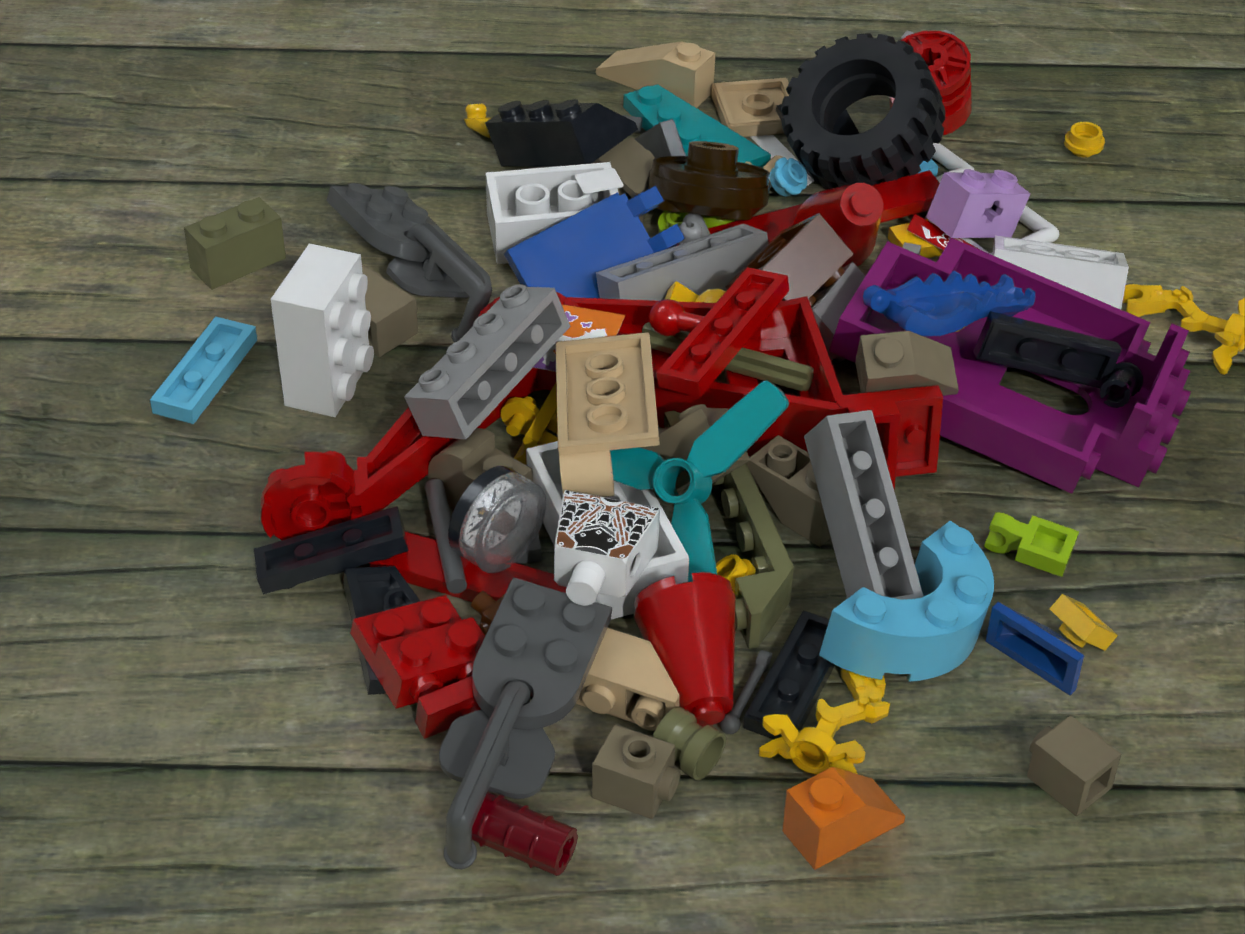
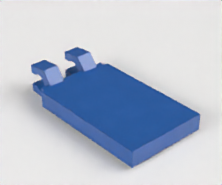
(588, 243)

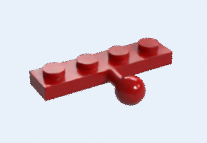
(718, 334)

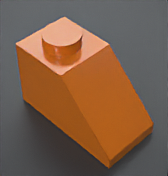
(836, 814)

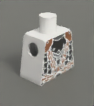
(602, 545)

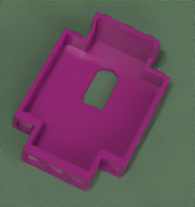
(1013, 426)

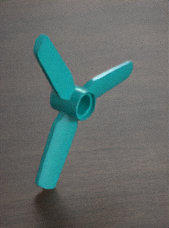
(709, 456)

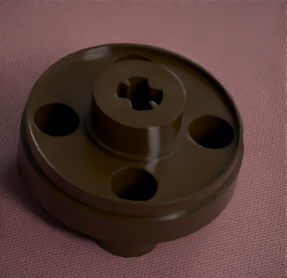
(710, 182)

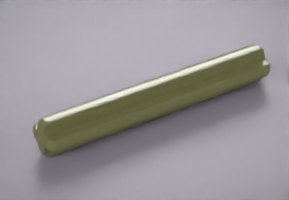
(747, 362)

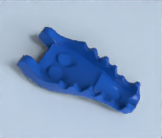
(947, 306)

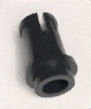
(1117, 387)

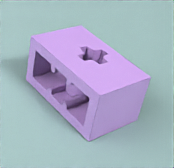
(978, 204)

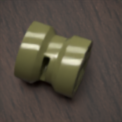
(696, 746)

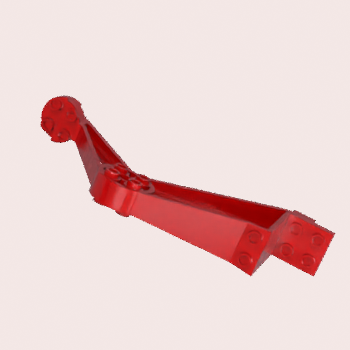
(331, 492)

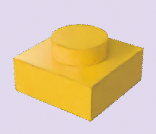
(1082, 624)

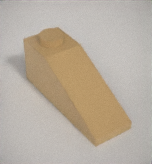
(675, 66)

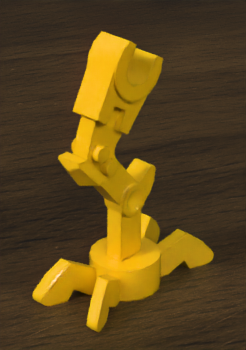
(1153, 299)
(815, 748)

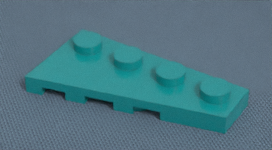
(659, 105)

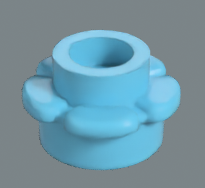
(788, 177)

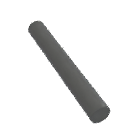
(441, 518)

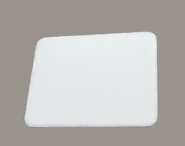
(599, 180)

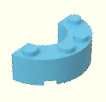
(923, 634)

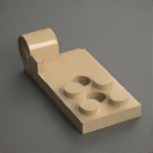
(602, 406)

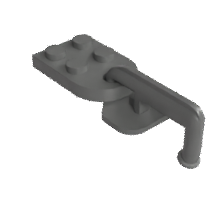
(425, 256)
(533, 650)

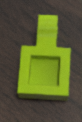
(1037, 543)

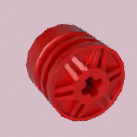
(951, 70)

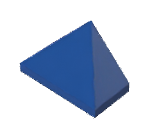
(1035, 647)

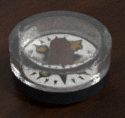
(497, 519)

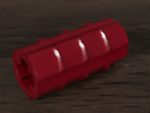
(524, 834)

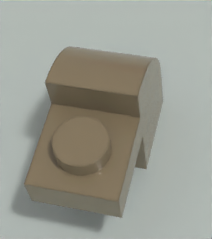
(467, 459)

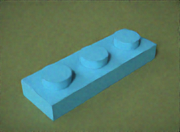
(203, 370)

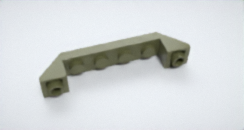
(768, 592)

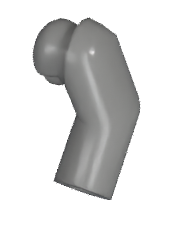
(693, 227)

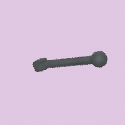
(731, 722)

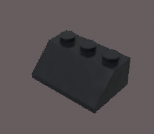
(556, 133)

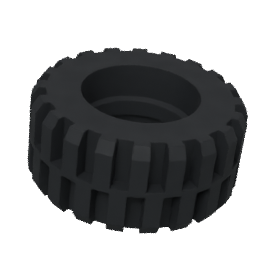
(844, 76)

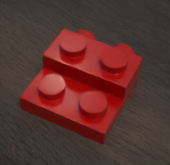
(418, 647)

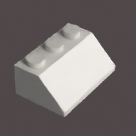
(1086, 270)

